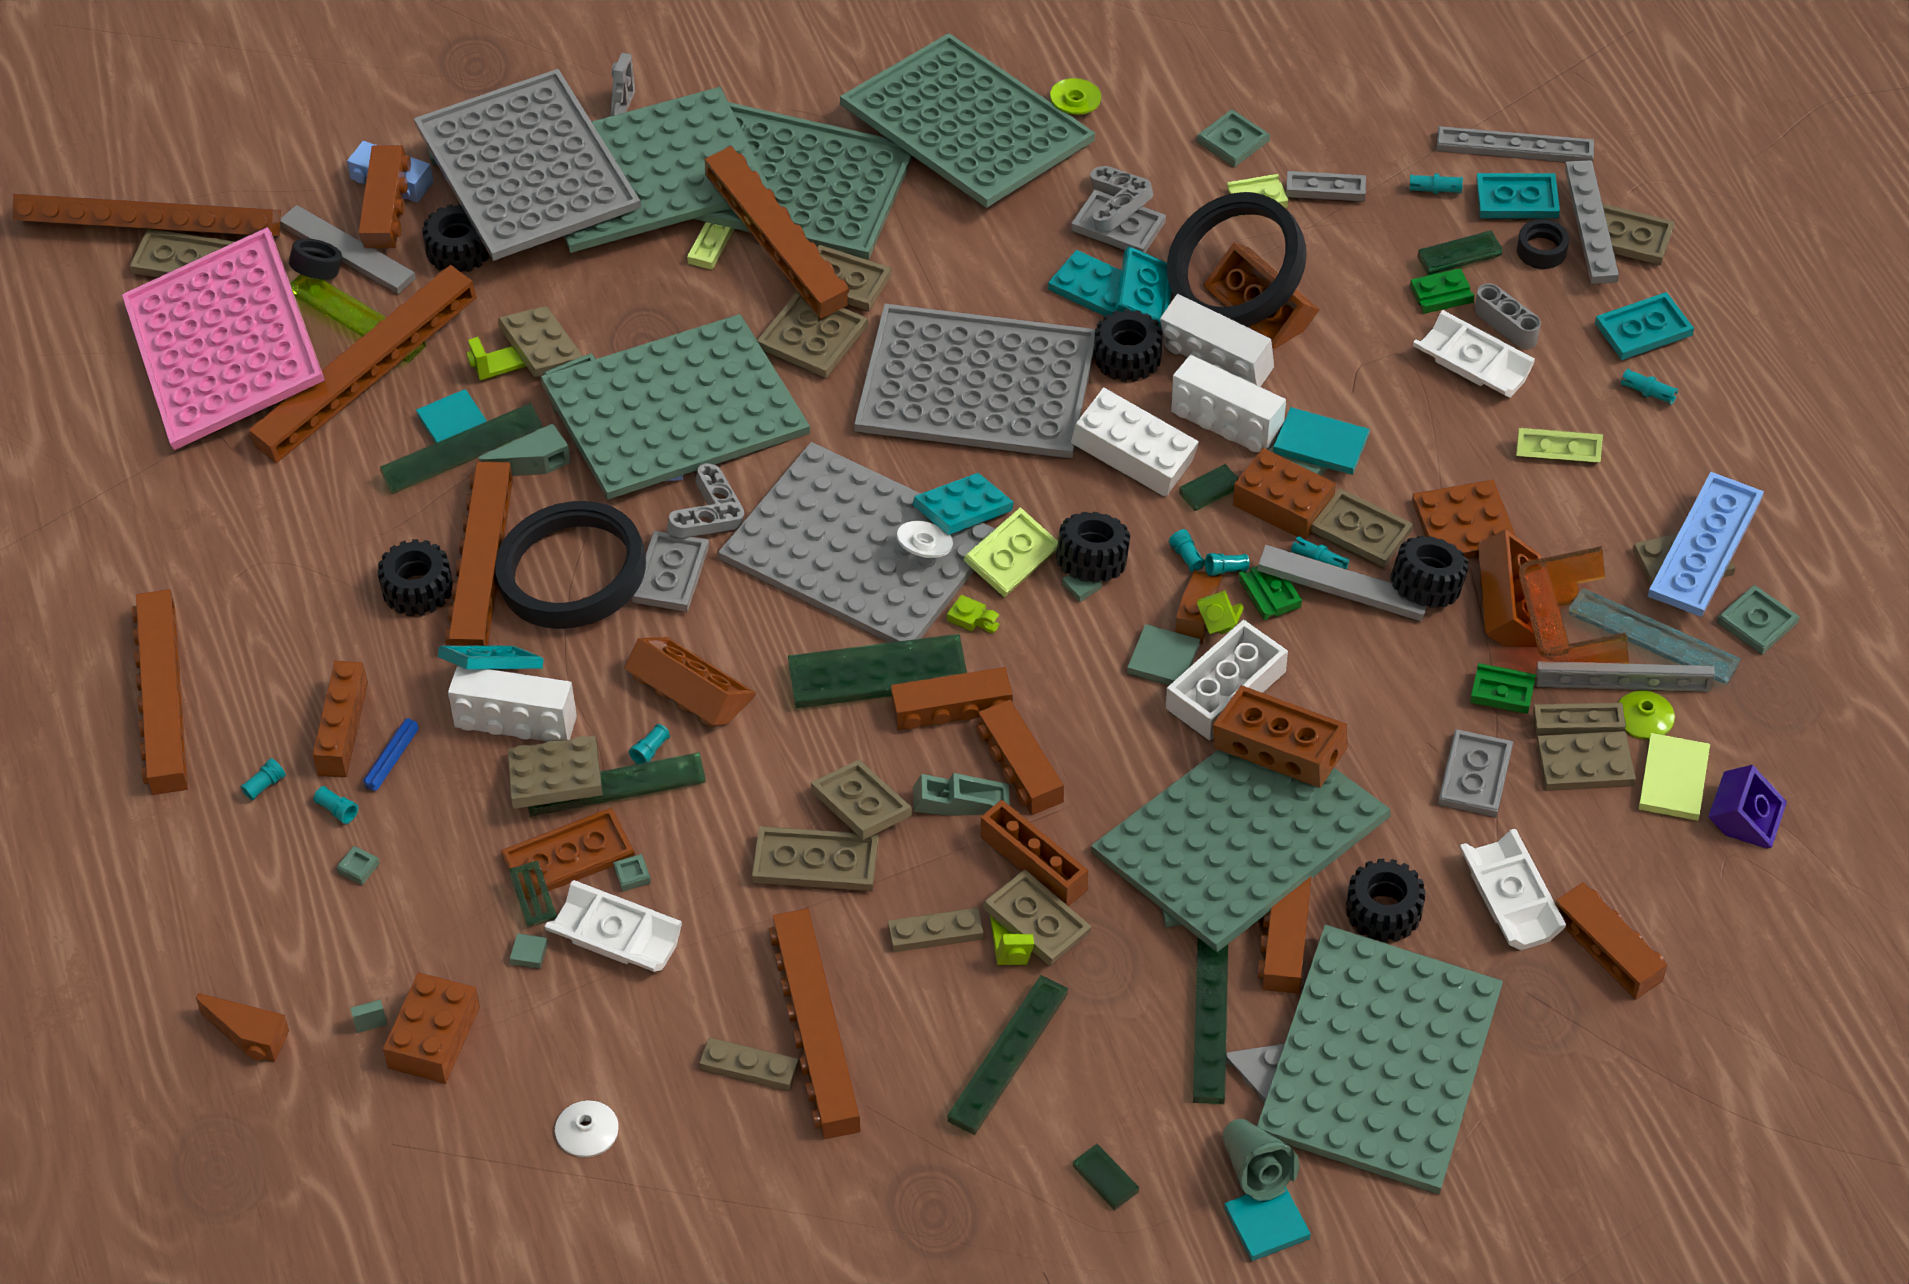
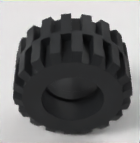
(453, 240)
(1123, 330)
(1093, 546)
(414, 560)
(1429, 571)
(1385, 880)

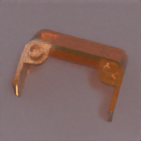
(1554, 583)

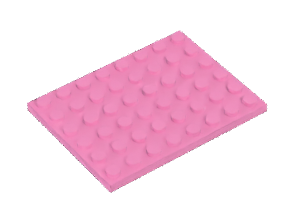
(222, 338)

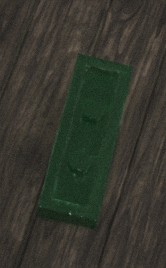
(1459, 252)

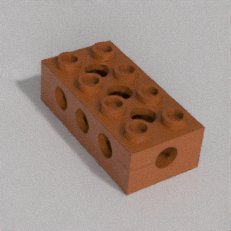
(1280, 736)

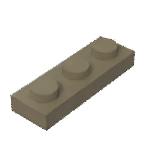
(1578, 718)
(935, 929)
(749, 1064)

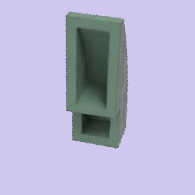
(957, 795)

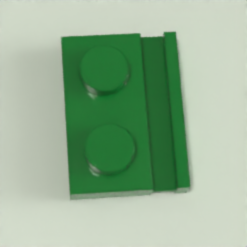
(1442, 290)
(1270, 593)
(1503, 688)

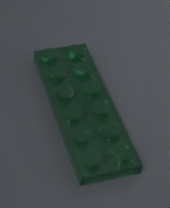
(871, 669)

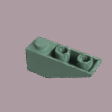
(534, 453)

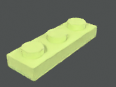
(709, 245)
(1559, 444)

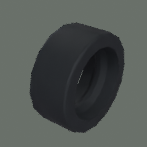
(1542, 258)
(315, 259)

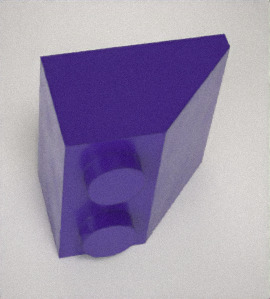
(1747, 807)

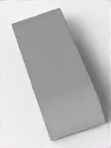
(1507, 316)

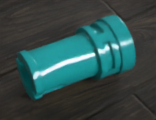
(1184, 546)
(1221, 563)
(645, 749)
(269, 774)
(340, 807)

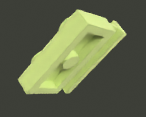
(1263, 185)

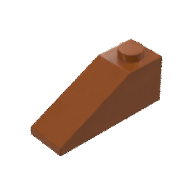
(1189, 618)
(251, 1029)

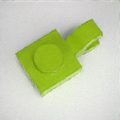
(971, 613)

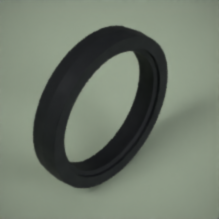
(1218, 211)
(585, 610)

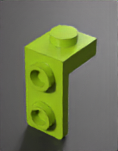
(492, 363)
(1219, 613)
(1009, 947)

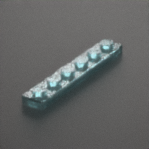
(1653, 635)

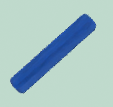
(390, 754)

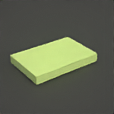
(1012, 552)
(1674, 776)

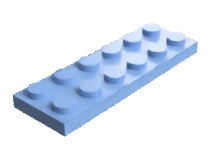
(1705, 544)

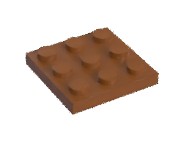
(1463, 514)

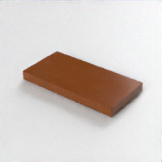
(571, 851)

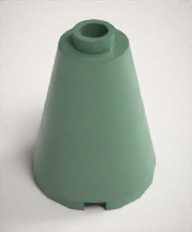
(1259, 1160)

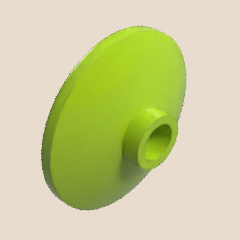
(1075, 96)
(1640, 722)

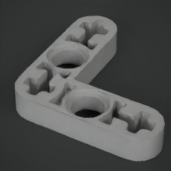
(1131, 195)
(724, 513)

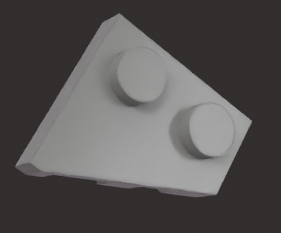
(623, 84)
(1257, 1066)

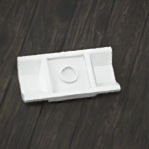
(1476, 355)
(1514, 891)
(616, 927)

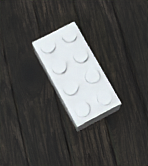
(1216, 340)
(1227, 404)
(1134, 442)
(1238, 659)
(512, 704)

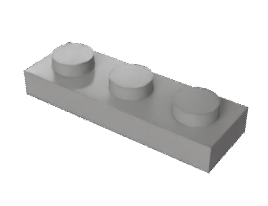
(1326, 186)

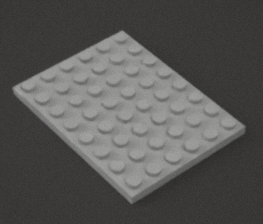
(526, 164)
(976, 380)
(834, 544)

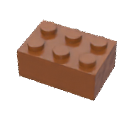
(1282, 493)
(431, 1027)

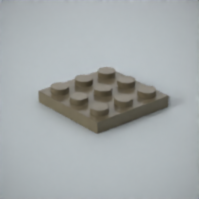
(812, 342)
(554, 772)

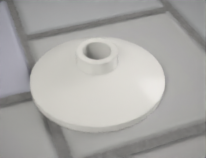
(924, 539)
(589, 1139)

